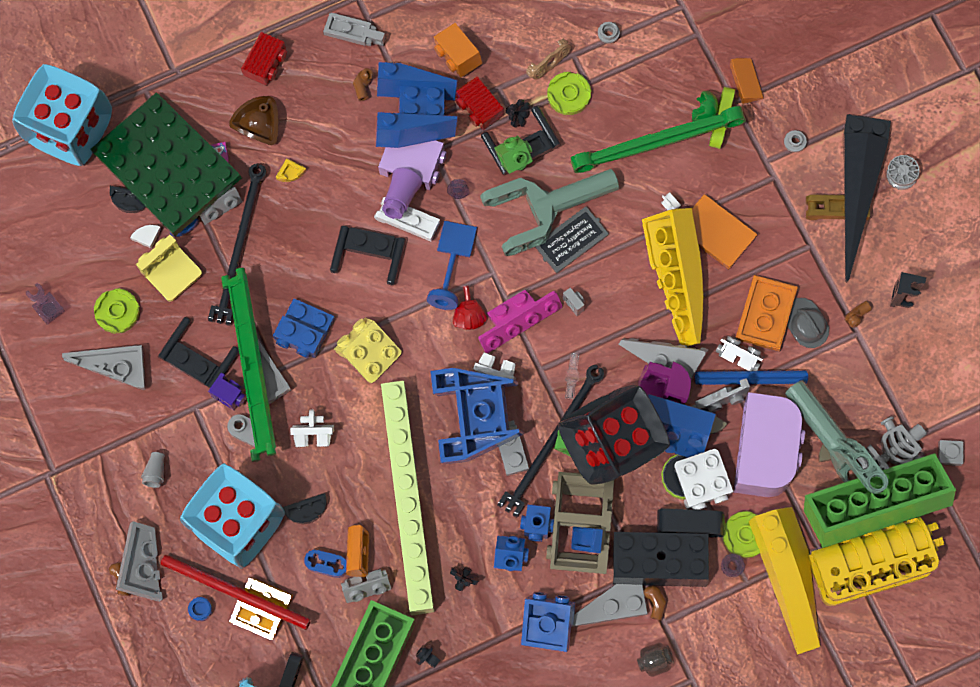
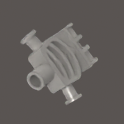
(906, 440)

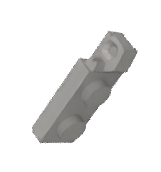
(353, 30)
(513, 454)

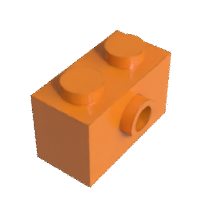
(457, 50)

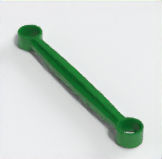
(728, 118)

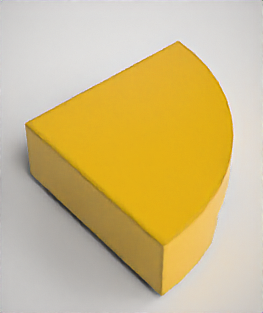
(290, 171)

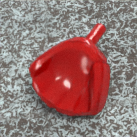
(469, 313)

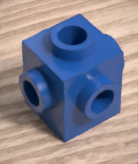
(533, 515)
(510, 553)

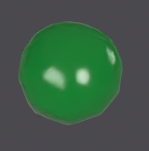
(708, 106)

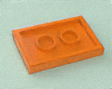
(720, 232)
(766, 313)

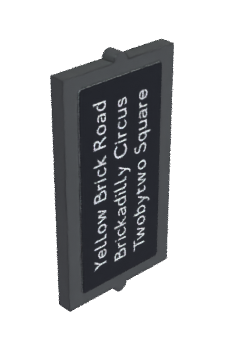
(572, 240)

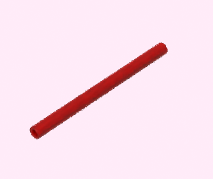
(235, 592)

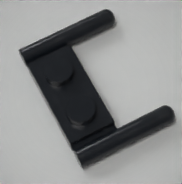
(540, 142)
(369, 244)
(190, 361)

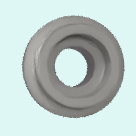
(608, 26)
(795, 147)

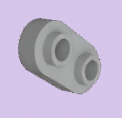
(243, 434)

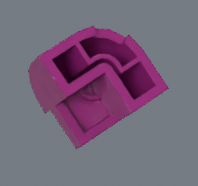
(666, 382)

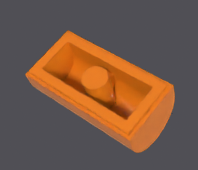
(357, 551)

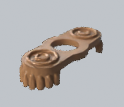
(537, 71)

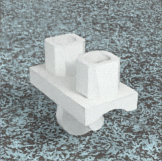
(486, 363)
(302, 431)

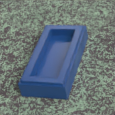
(586, 539)

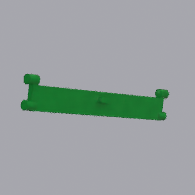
(251, 364)

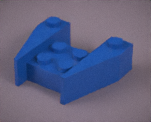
(420, 106)
(480, 413)

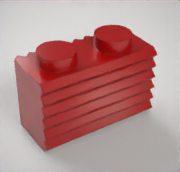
(264, 59)
(479, 103)

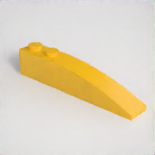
(676, 258)
(789, 573)

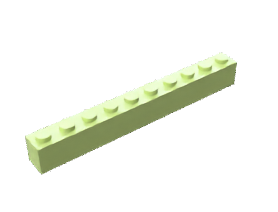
(407, 498)

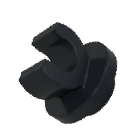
(425, 654)

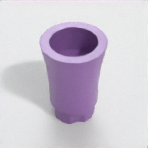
(401, 192)

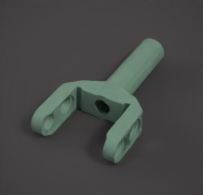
(547, 204)
(841, 449)

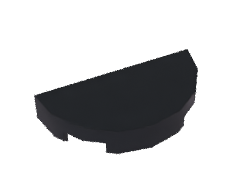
(125, 200)
(306, 510)

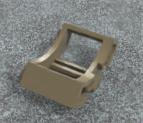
(576, 485)

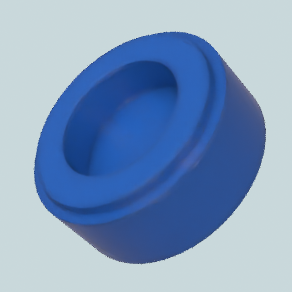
(200, 609)

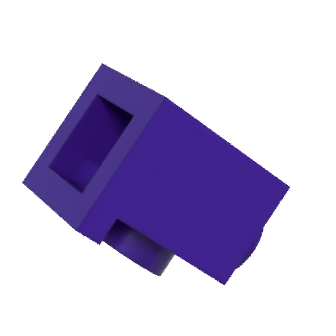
(227, 392)

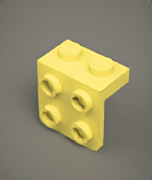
(168, 268)
(368, 349)

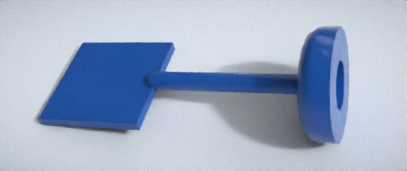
(455, 240)

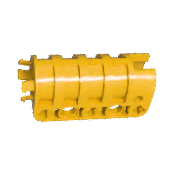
(874, 556)

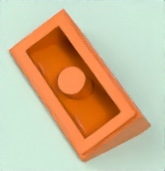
(746, 80)

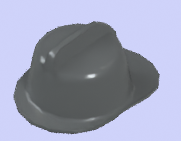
(807, 324)

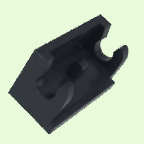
(906, 285)

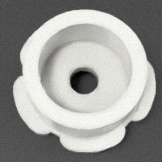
(670, 202)

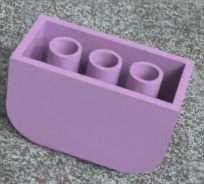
(768, 445)

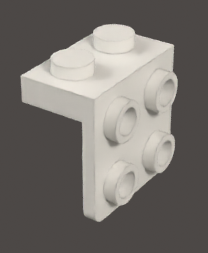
(703, 479)

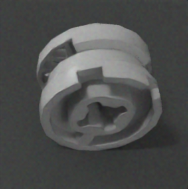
(902, 172)

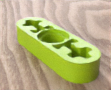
(725, 102)

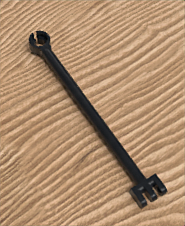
(255, 181)
(514, 499)

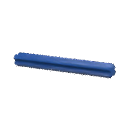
(753, 377)

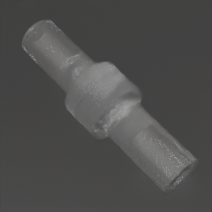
(572, 376)

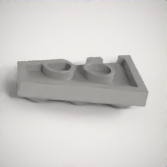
(139, 566)

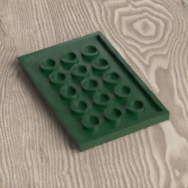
(166, 164)

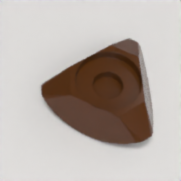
(257, 119)

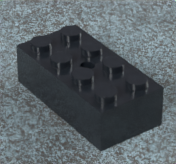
(637, 561)

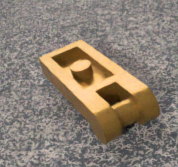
(832, 207)

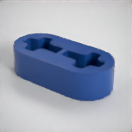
(327, 558)

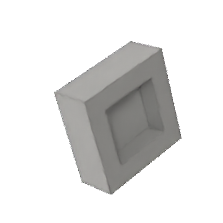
(574, 301)
(950, 452)

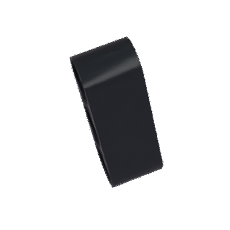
(691, 522)

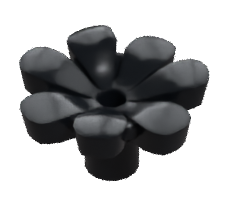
(518, 112)
(463, 577)

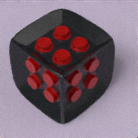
(614, 435)

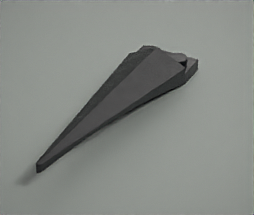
(863, 154)

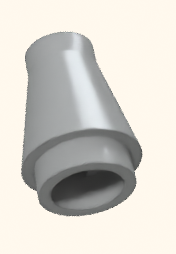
(154, 471)

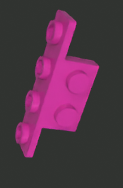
(517, 316)

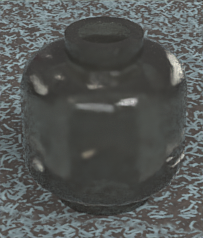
(655, 659)

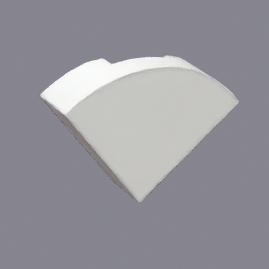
(146, 235)

